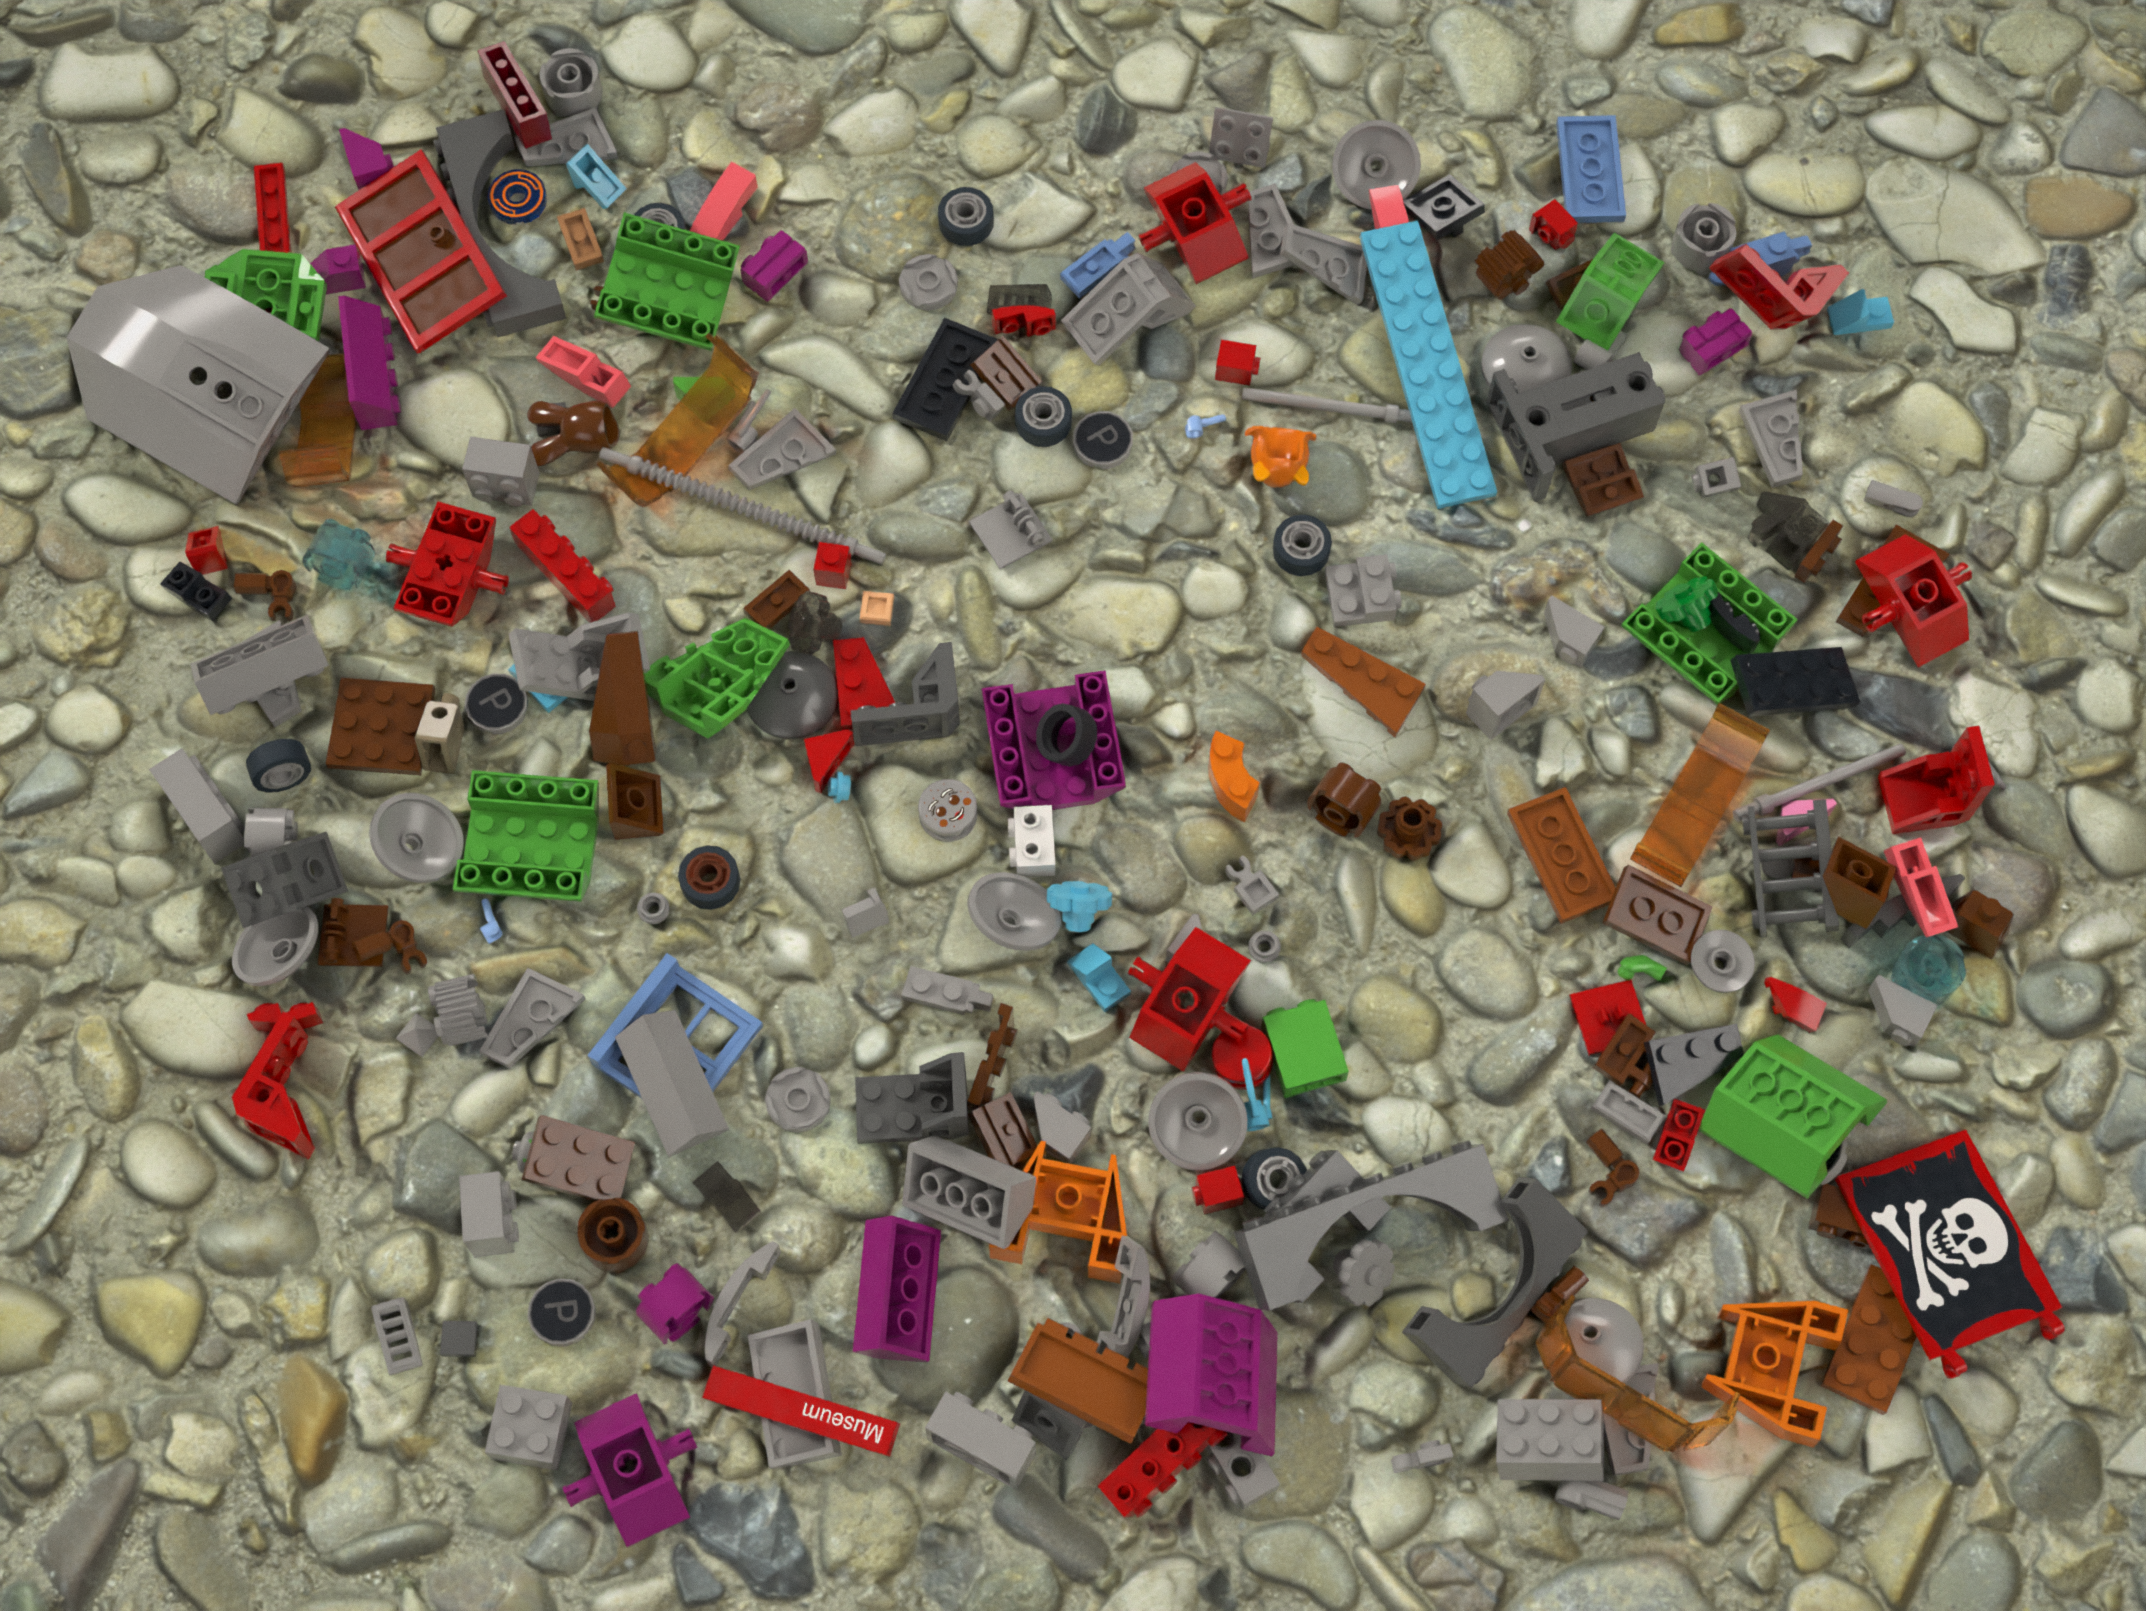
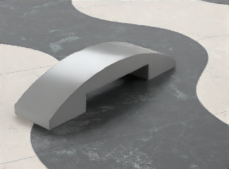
(757, 1264)
(1132, 1299)

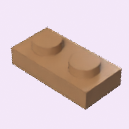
(580, 239)

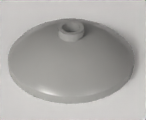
(1372, 142)
(1508, 350)
(423, 825)
(1013, 911)
(275, 947)
(1194, 1142)
(1618, 1341)

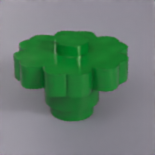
(1689, 603)

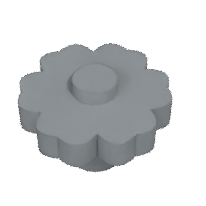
(1364, 1271)

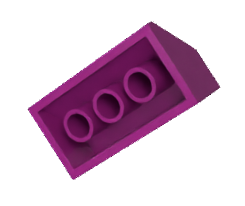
(368, 363)
(897, 1290)

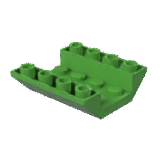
(667, 281)
(1705, 654)
(529, 836)
(1787, 1112)

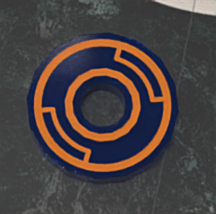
(517, 182)

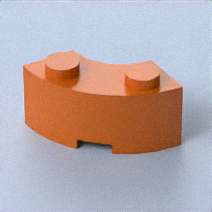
(1229, 778)

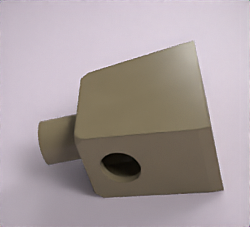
(440, 734)

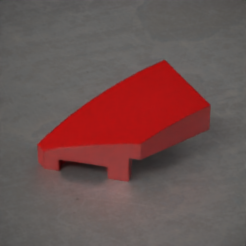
(1796, 1004)

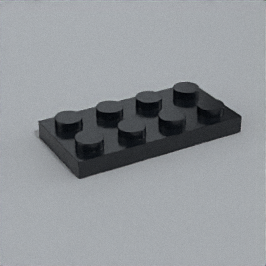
(930, 397)
(1795, 681)

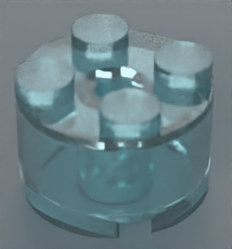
(339, 555)
(1931, 953)

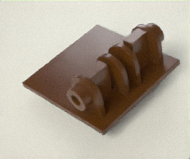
(345, 924)

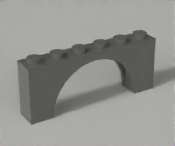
(1546, 1241)

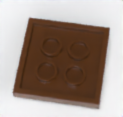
(377, 726)

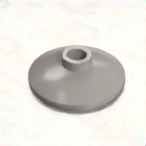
(1734, 954)

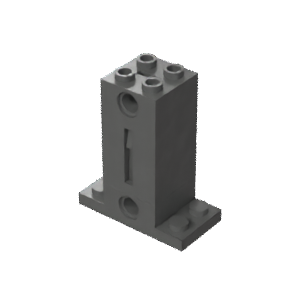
(1574, 415)

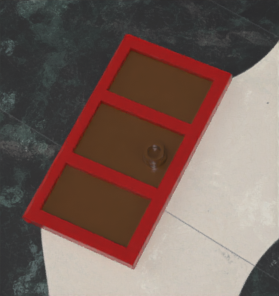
(420, 251)

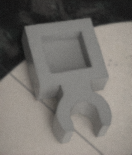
(1253, 889)
(1429, 1455)

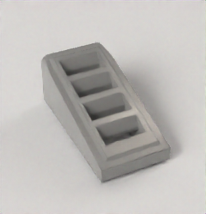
(388, 1308)

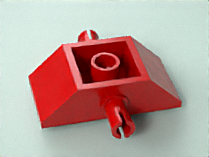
(1197, 221)
(447, 566)
(1917, 597)
(1199, 967)

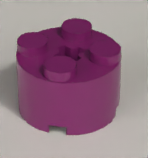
(673, 1304)

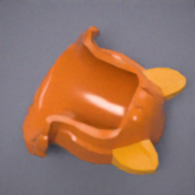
(1280, 455)

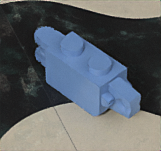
(1777, 252)

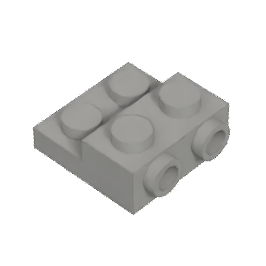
(1363, 591)

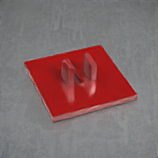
(1602, 1011)

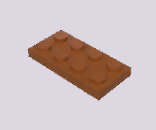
(1562, 855)
(1872, 1346)

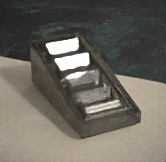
(1029, 291)

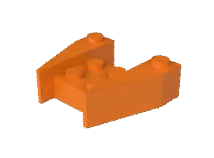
(1077, 1205)
(1767, 1363)

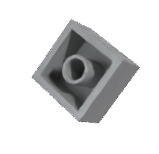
(501, 471)
(488, 1214)
(528, 1427)

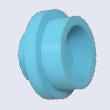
(839, 787)

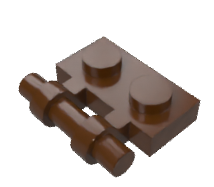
(1623, 1052)

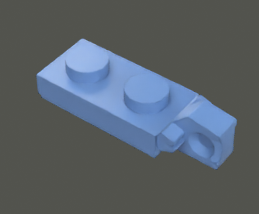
(1096, 264)

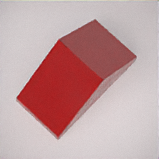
(206, 550)
(827, 754)

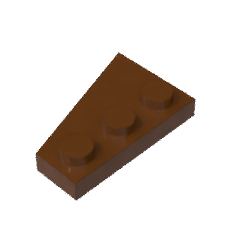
(994, 1065)

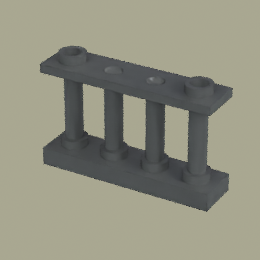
(1818, 850)

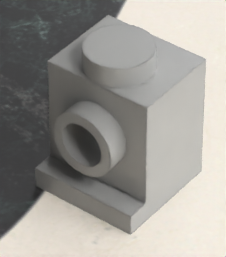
(1724, 470)

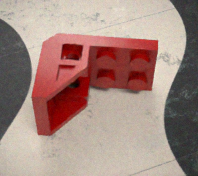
(1768, 296)
(1938, 787)
(262, 1097)

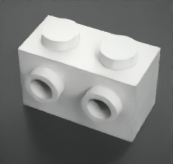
(1033, 841)

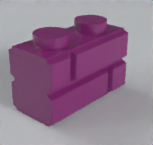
(773, 265)
(1714, 341)

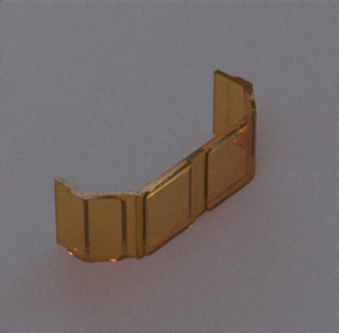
(692, 423)
(325, 430)
(1700, 795)
(1619, 1400)

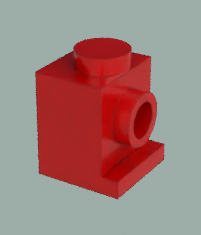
(1554, 225)

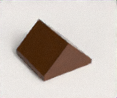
(634, 802)

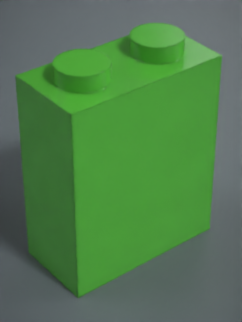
(1304, 1047)

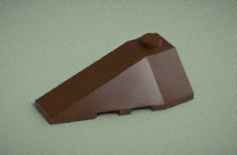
(621, 712)

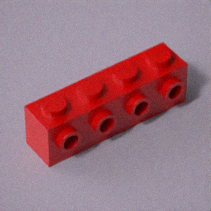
(562, 566)
(1155, 1466)

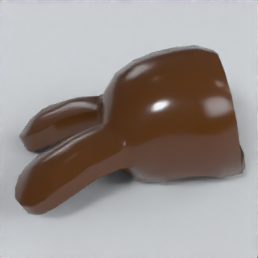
(580, 429)

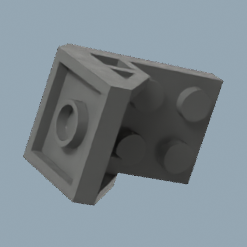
(932, 714)
(914, 1104)

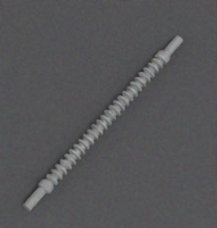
(636, 465)

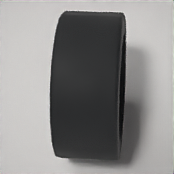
(1084, 738)

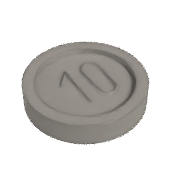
(1777, 869)

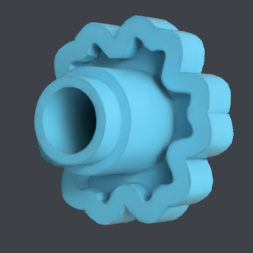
(1079, 902)

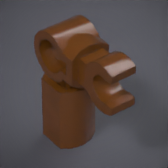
(279, 583)
(399, 936)
(1623, 1173)
(1568, 1285)

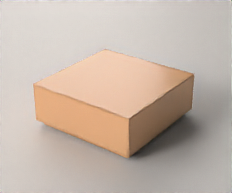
(876, 608)

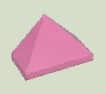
(1798, 807)

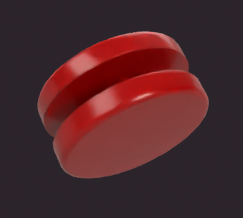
(1228, 1057)

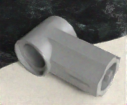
(1594, 1496)

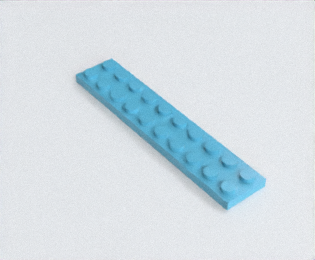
(1427, 365)

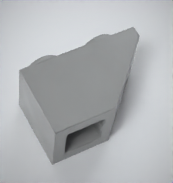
(1061, 1130)

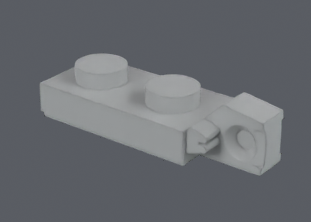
(945, 992)

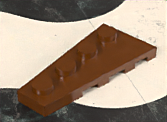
(1863, 598)

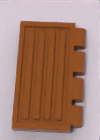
(1082, 1380)

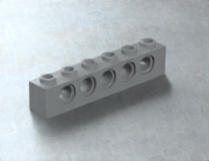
(1240, 1490)

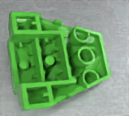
(717, 679)

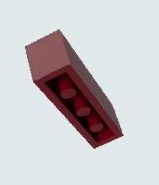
(514, 94)

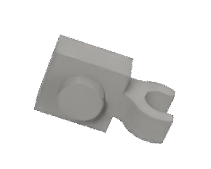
(982, 396)

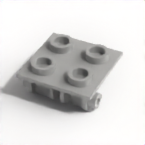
(1240, 137)
(1010, 530)

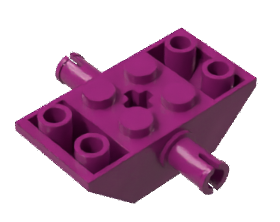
(639, 1500)

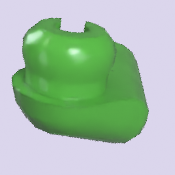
(1638, 964)

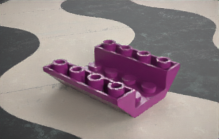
(1026, 775)
(1213, 1369)

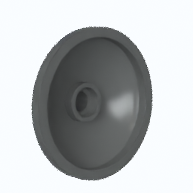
(798, 710)

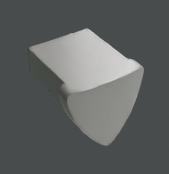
(866, 914)

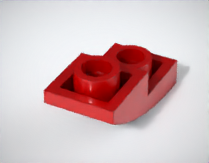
(1034, 319)
(267, 1014)
(1678, 1134)

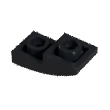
(196, 591)
(1736, 630)

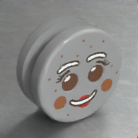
(947, 810)

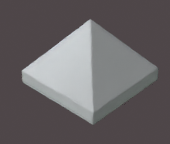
(418, 1035)

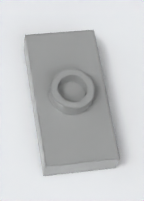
(1628, 1112)

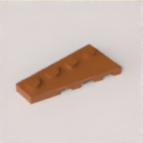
(1375, 685)

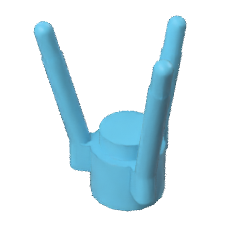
(1257, 1114)

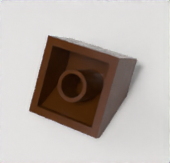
(1857, 882)

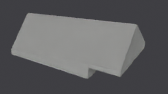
(671, 1081)

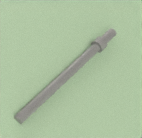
(1390, 413)
(1765, 804)

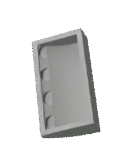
(795, 1360)

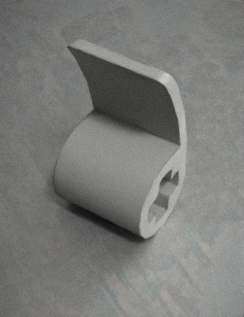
(1593, 355)

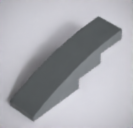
(1893, 912)

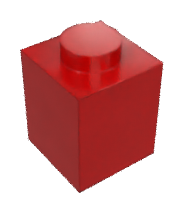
(1236, 362)
(832, 565)
(1218, 1190)

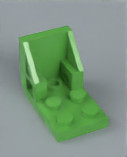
(1609, 291)

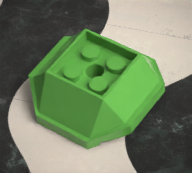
(276, 282)

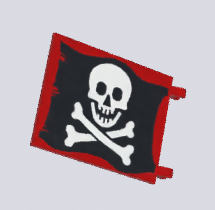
(1949, 1247)

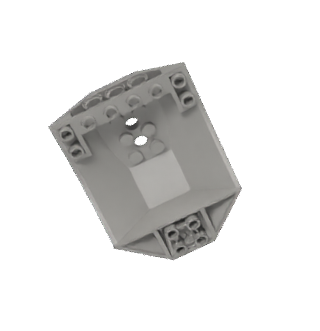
(136, 364)

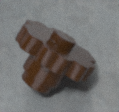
(1409, 828)

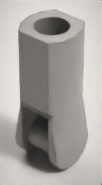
(1893, 499)

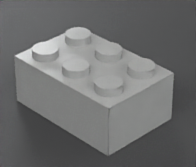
(200, 804)
(981, 1439)
(1550, 1439)

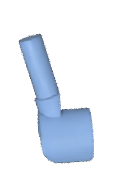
(1195, 423)
(490, 930)

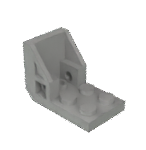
(1130, 296)
(568, 663)

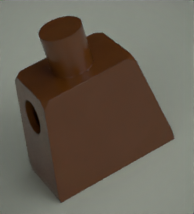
(1981, 922)

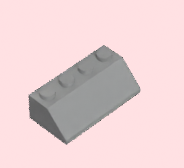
(259, 666)
(967, 1190)

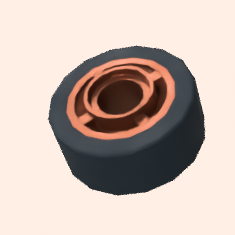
(704, 861)

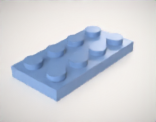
(1591, 168)

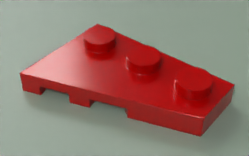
(858, 679)

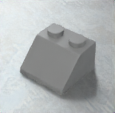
(1502, 700)

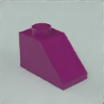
(364, 157)
(340, 269)

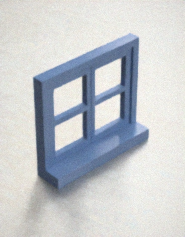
(650, 998)

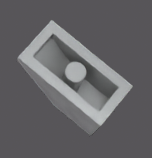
(1571, 631)
(1900, 1011)

